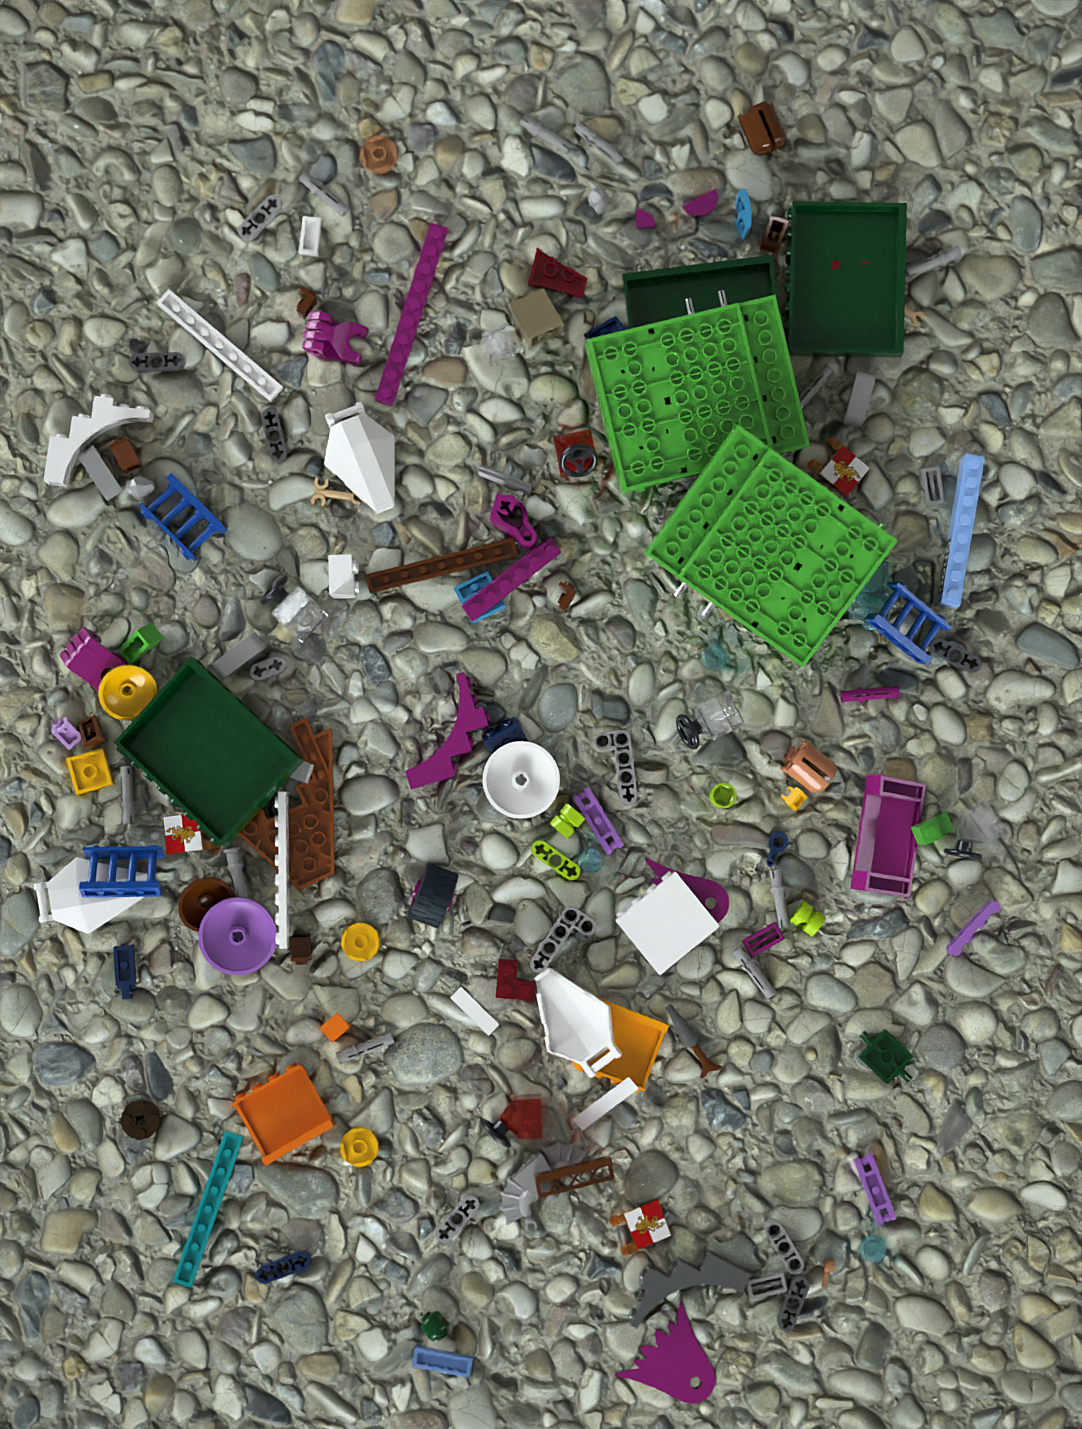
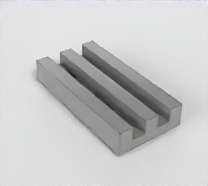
(934, 502)
(768, 1284)

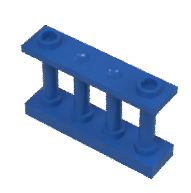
(200, 513)
(891, 631)
(127, 888)

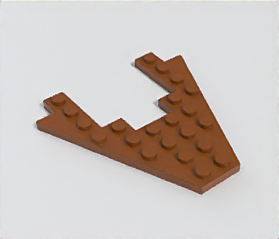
(309, 823)

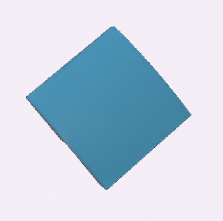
(744, 217)
(471, 587)

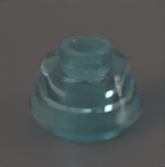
(710, 661)
(591, 861)
(868, 1246)

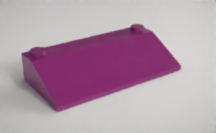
(885, 838)

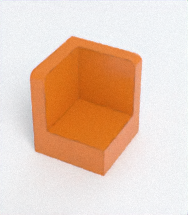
(335, 1027)

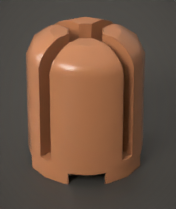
(804, 774)

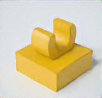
(795, 799)

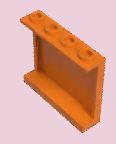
(283, 1112)

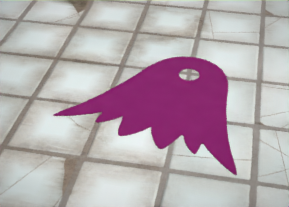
(700, 887)
(675, 1363)

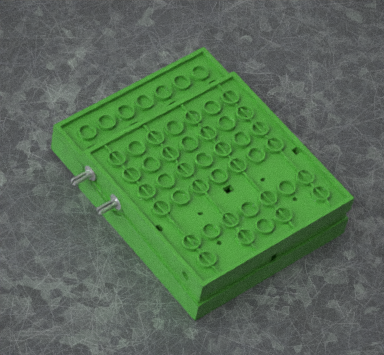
(685, 383)
(769, 546)

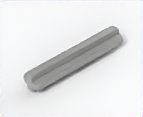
(505, 479)

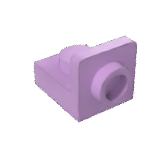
(66, 732)

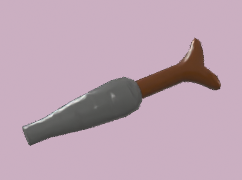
(690, 1039)

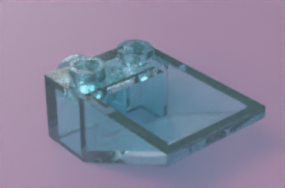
(871, 597)

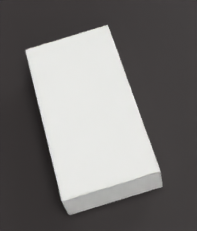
(310, 236)

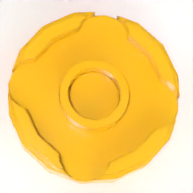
(360, 941)
(359, 1146)

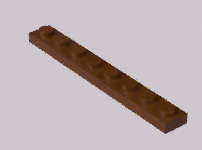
(441, 565)

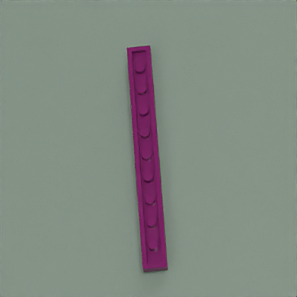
(411, 314)

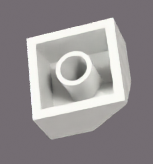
(342, 576)

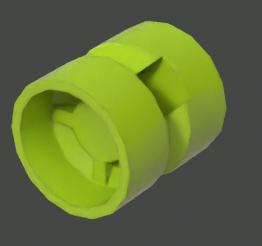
(722, 795)
(567, 821)
(807, 918)

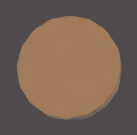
(379, 154)

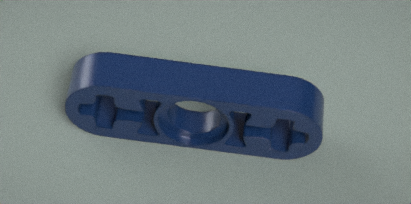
(268, 1267)

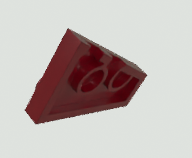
(555, 276)

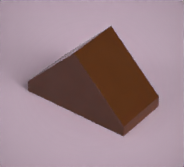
(774, 233)
(92, 733)

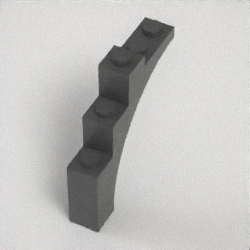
(658, 1284)

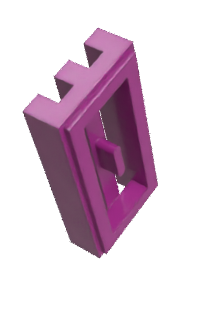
(777, 931)

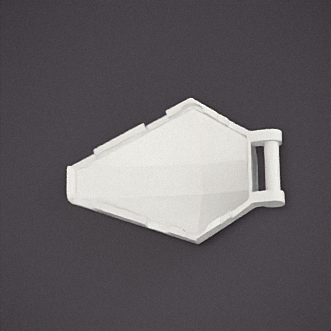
(362, 457)
(79, 912)
(574, 1022)

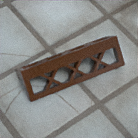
(574, 1169)

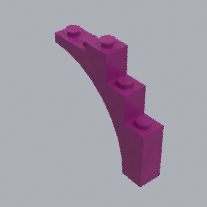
(469, 719)

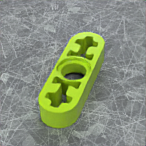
(564, 873)

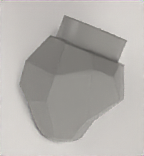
(598, 199)
(139, 487)

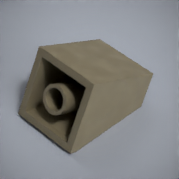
(536, 317)

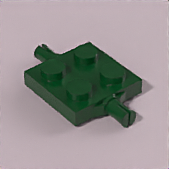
(885, 1056)

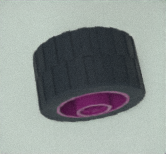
(433, 895)

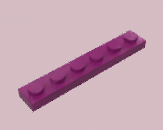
(511, 579)

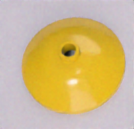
(129, 703)

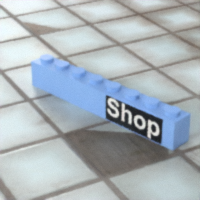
(960, 531)

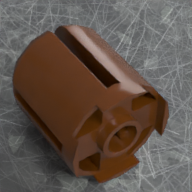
(762, 128)

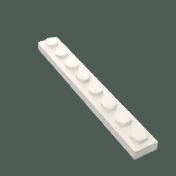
(219, 345)
(282, 861)

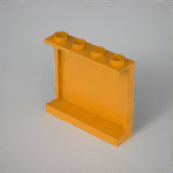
(639, 1042)

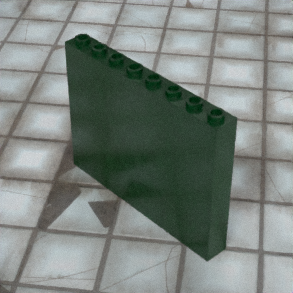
(662, 293)
(852, 307)
(208, 752)

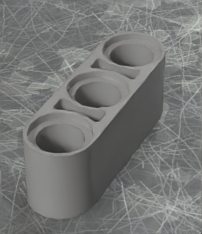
(859, 399)
(100, 473)
(239, 656)
(787, 1254)

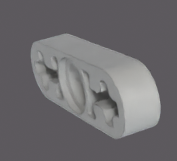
(260, 226)
(443, 1225)

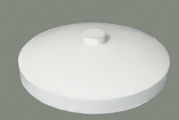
(521, 779)

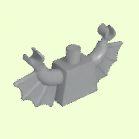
(521, 1192)

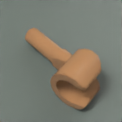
(828, 1265)

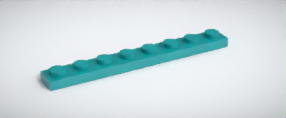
(208, 1208)

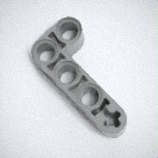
(620, 768)
(558, 941)

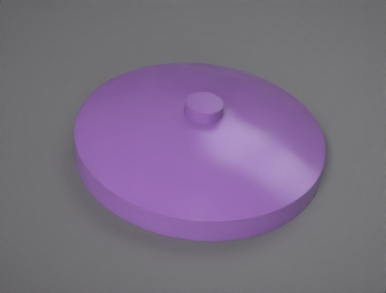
(237, 936)

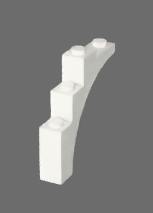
(105, 416)

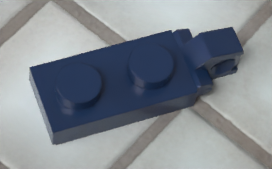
(125, 969)

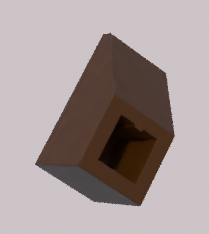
(126, 454)

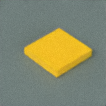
(90, 771)

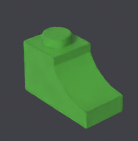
(140, 643)
(932, 829)

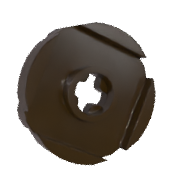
(129, 1121)

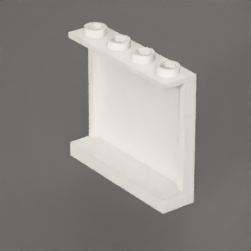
(666, 922)

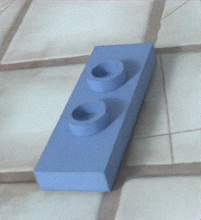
(442, 1361)

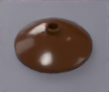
(191, 908)

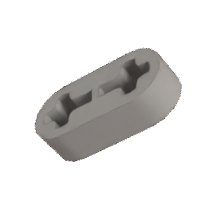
(270, 672)

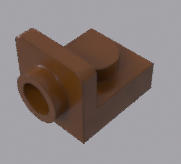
(306, 305)
(566, 599)
(301, 950)

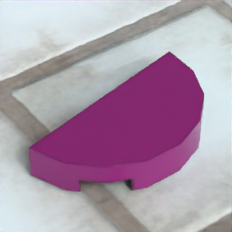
(703, 205)

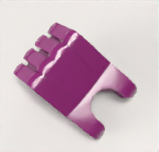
(331, 338)
(518, 530)
(89, 658)

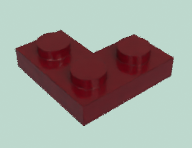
(508, 986)

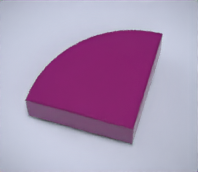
(644, 220)

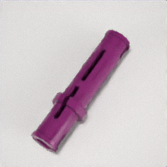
(847, 696)

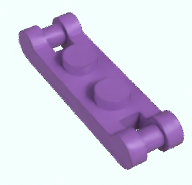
(597, 820)
(979, 920)
(874, 1189)

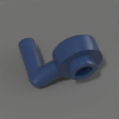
(776, 847)

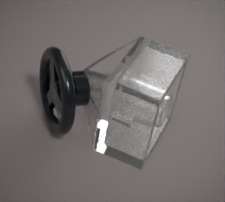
(294, 609)
(712, 718)
(977, 826)

